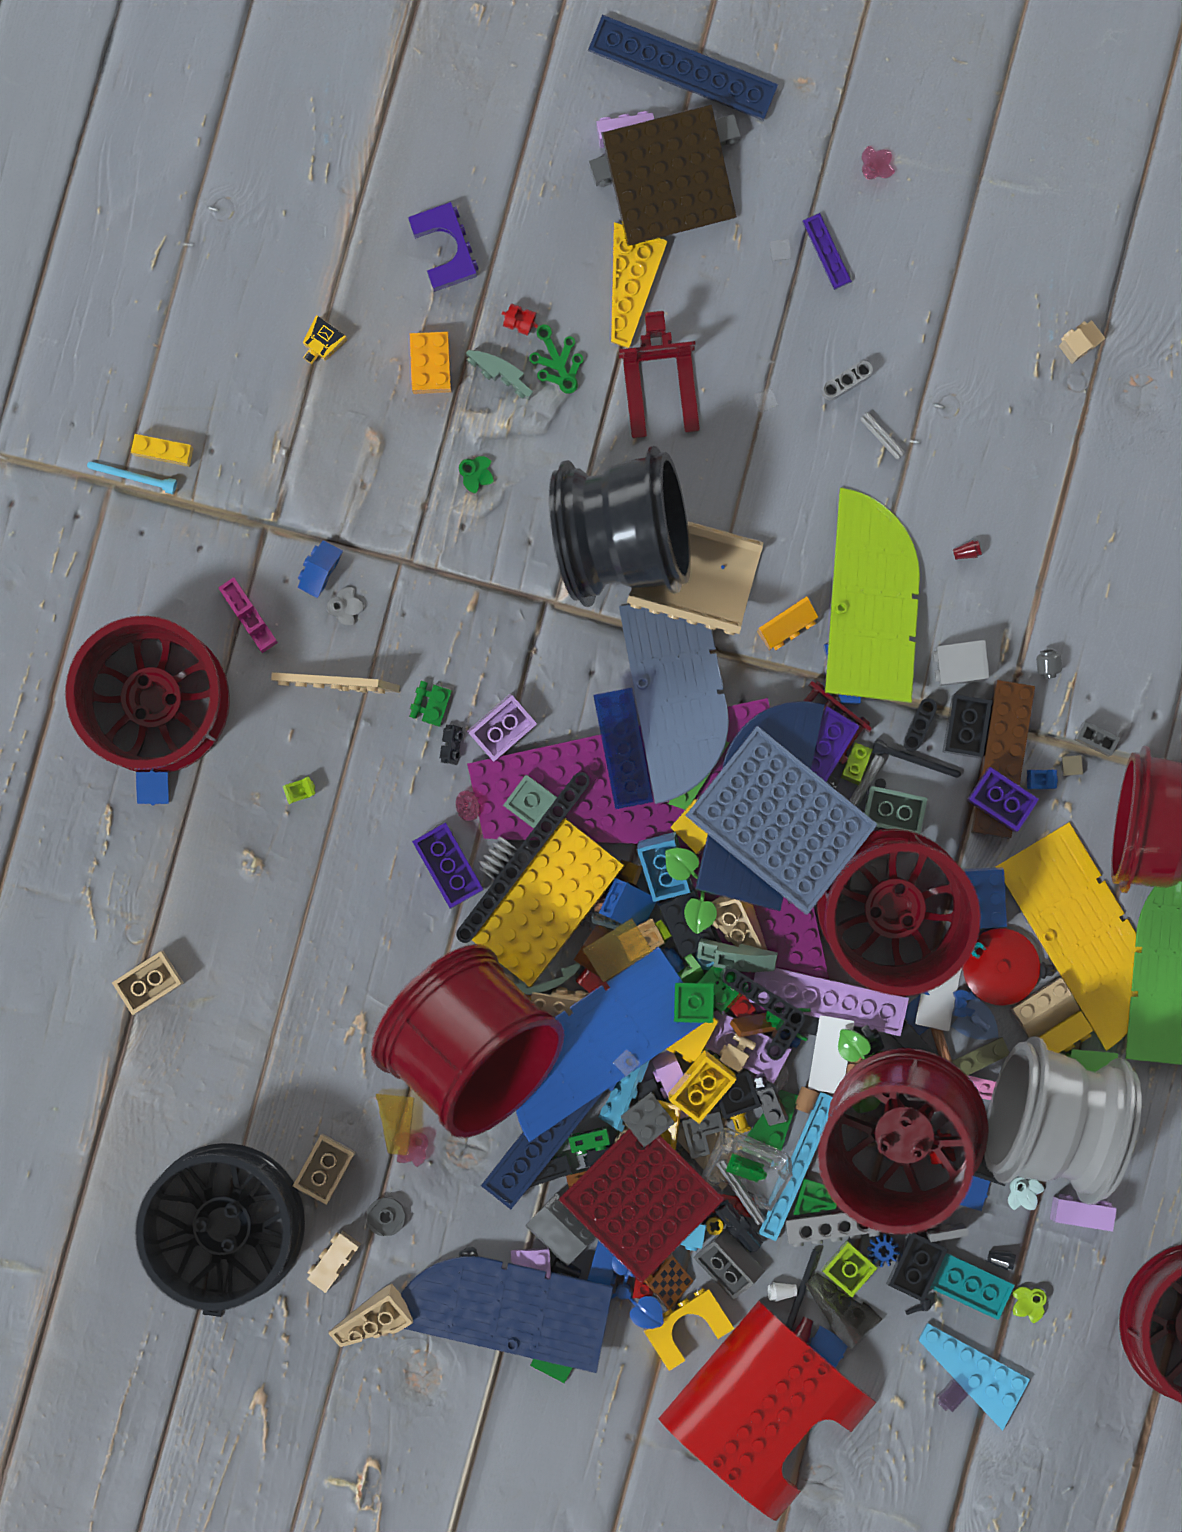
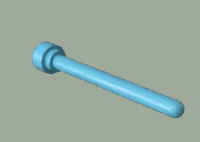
(168, 485)

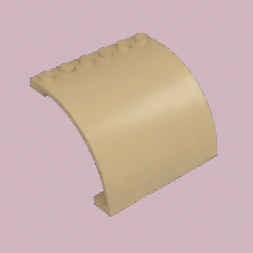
(712, 593)

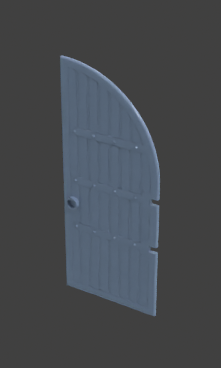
(676, 698)

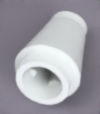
(781, 1291)

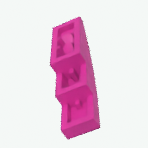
(248, 615)

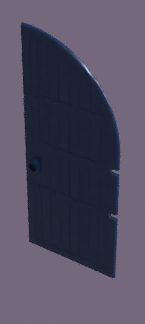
(721, 873)
(511, 1310)

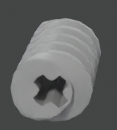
(497, 857)

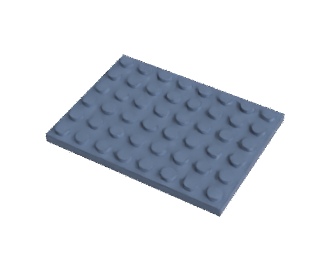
(781, 820)

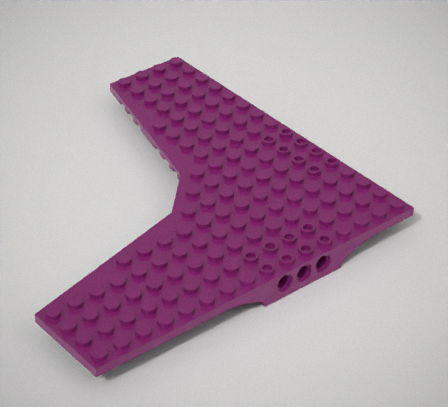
(553, 766)

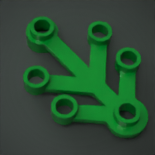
(557, 362)

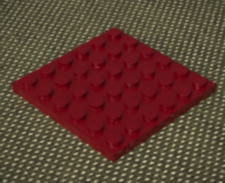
(641, 1202)

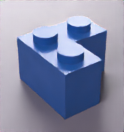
(319, 568)

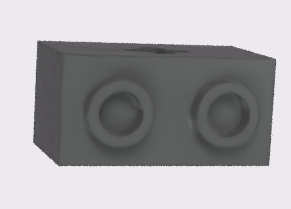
(1097, 739)

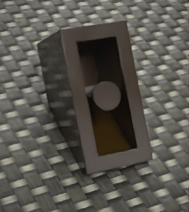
(630, 872)

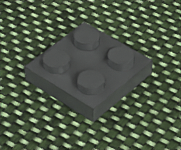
(647, 1119)

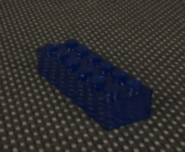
(623, 748)

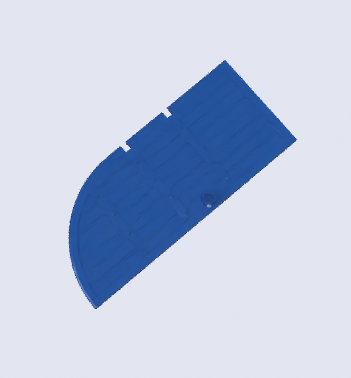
(629, 1016)

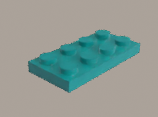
(972, 1286)

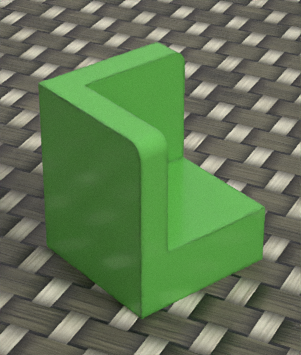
(692, 972)

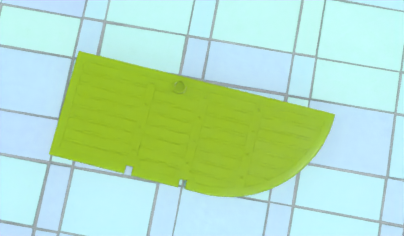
(872, 603)

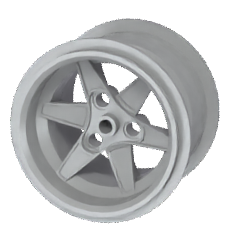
(1062, 1120)

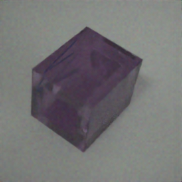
(951, 1396)

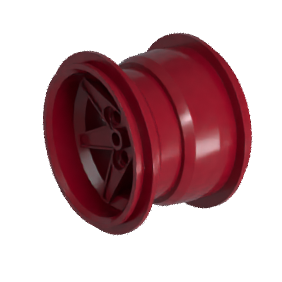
(1148, 824)

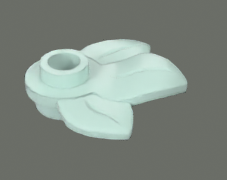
(1026, 1195)

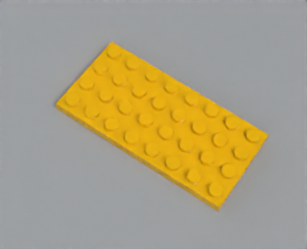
(548, 902)

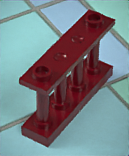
(818, 688)

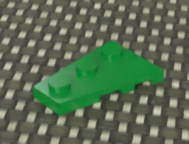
(775, 1134)

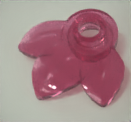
(878, 161)
(416, 1153)

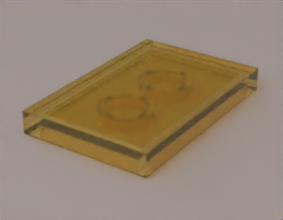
(617, 950)

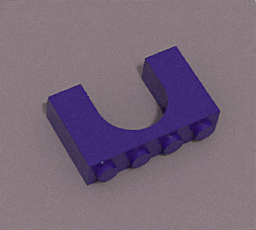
(445, 220)

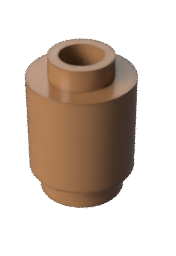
(806, 1099)

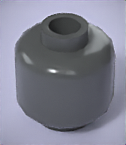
(1049, 663)

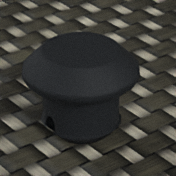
(1045, 970)

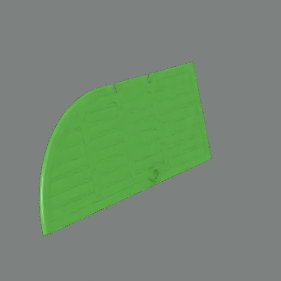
(1157, 976)

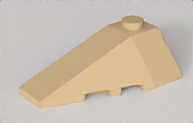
(738, 922)

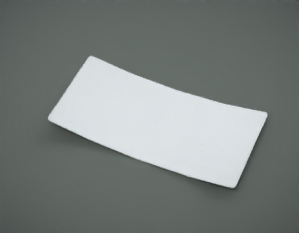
(937, 1008)
(827, 1064)

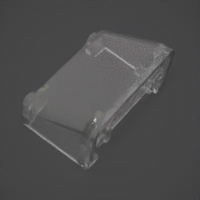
(776, 1165)

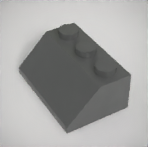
(560, 1230)
(729, 1264)

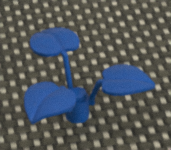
(647, 1311)

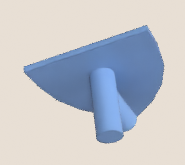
(980, 1024)

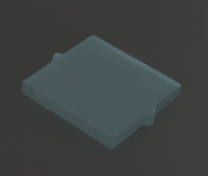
(604, 921)

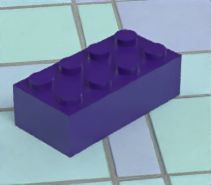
(448, 865)

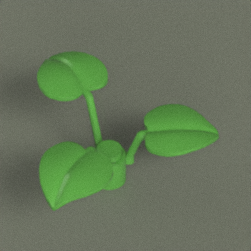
(698, 913)
(851, 1048)

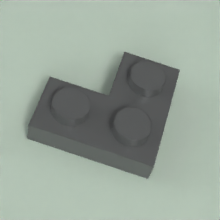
(696, 1133)

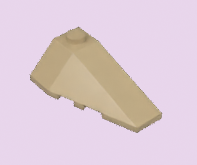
(377, 1316)

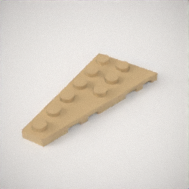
(340, 683)

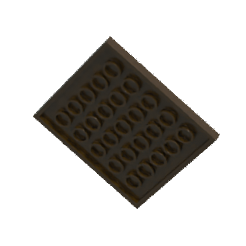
(669, 175)

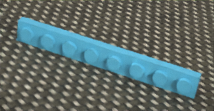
(801, 1160)

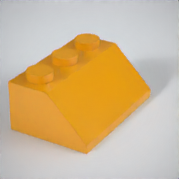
(788, 624)

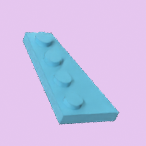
(621, 1097)

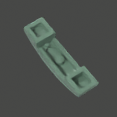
(567, 973)

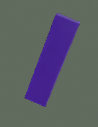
(826, 251)

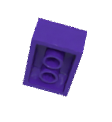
(1002, 799)

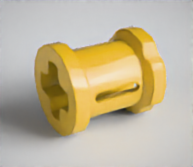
(741, 1123)
(713, 1220)

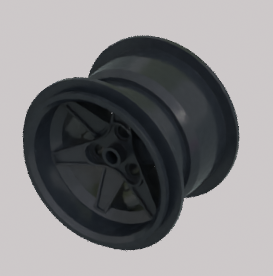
(620, 526)

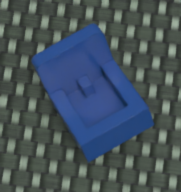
(1042, 779)

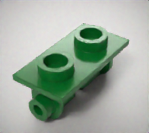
(746, 1168)

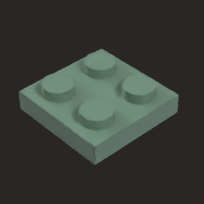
(530, 801)

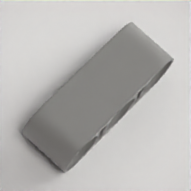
(853, 373)

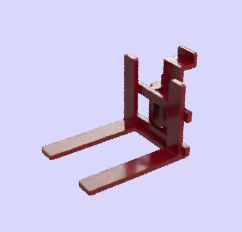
(681, 351)

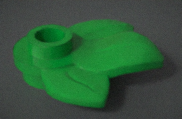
(478, 475)

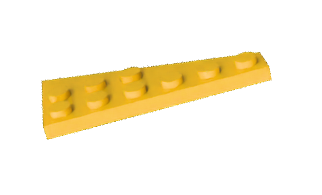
(632, 279)

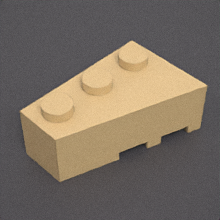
(333, 1260)

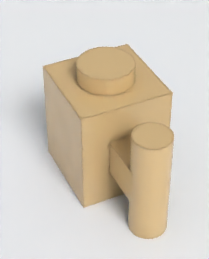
(735, 1056)

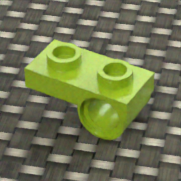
(856, 763)

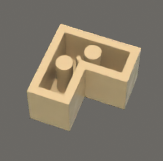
(1080, 342)

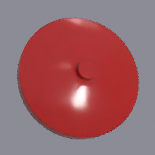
(1004, 970)

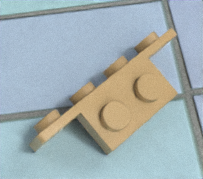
(558, 1001)

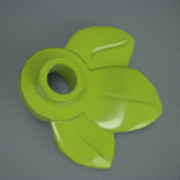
(1027, 1305)

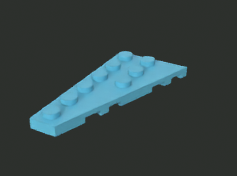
(983, 1378)

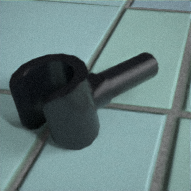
(925, 1306)

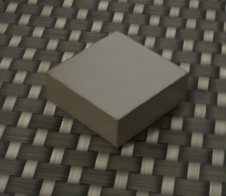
(1072, 765)

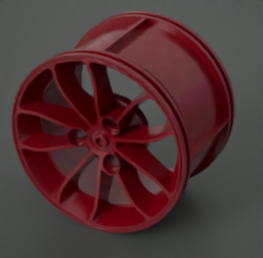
(153, 697)
(934, 966)

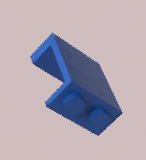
(626, 903)

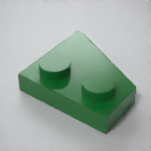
(813, 1198)

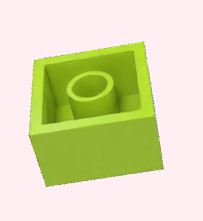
(849, 1268)

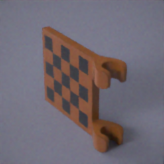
(669, 1282)

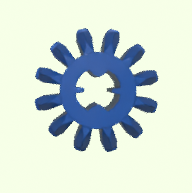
(888, 1245)

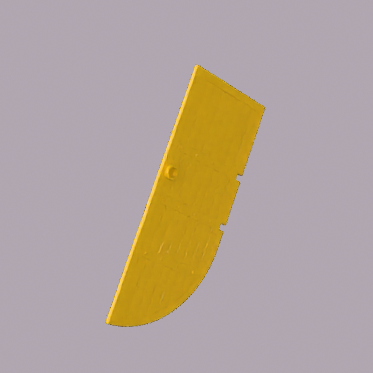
(1078, 927)

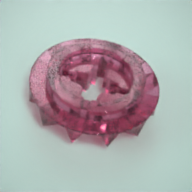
(462, 803)

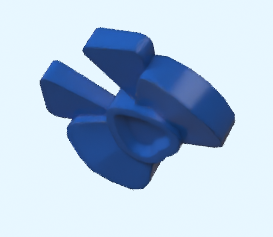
(960, 1003)

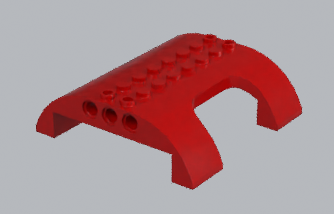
(758, 1404)

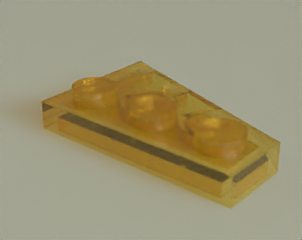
(396, 1119)

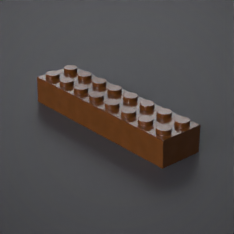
(1005, 744)

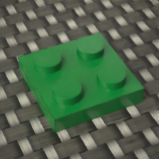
(694, 1003)

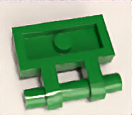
(436, 704)

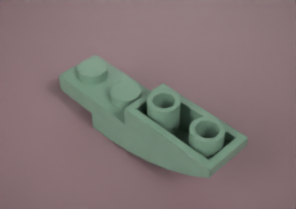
(494, 367)
(742, 958)

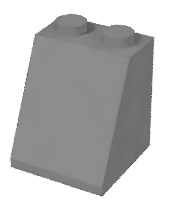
(961, 663)

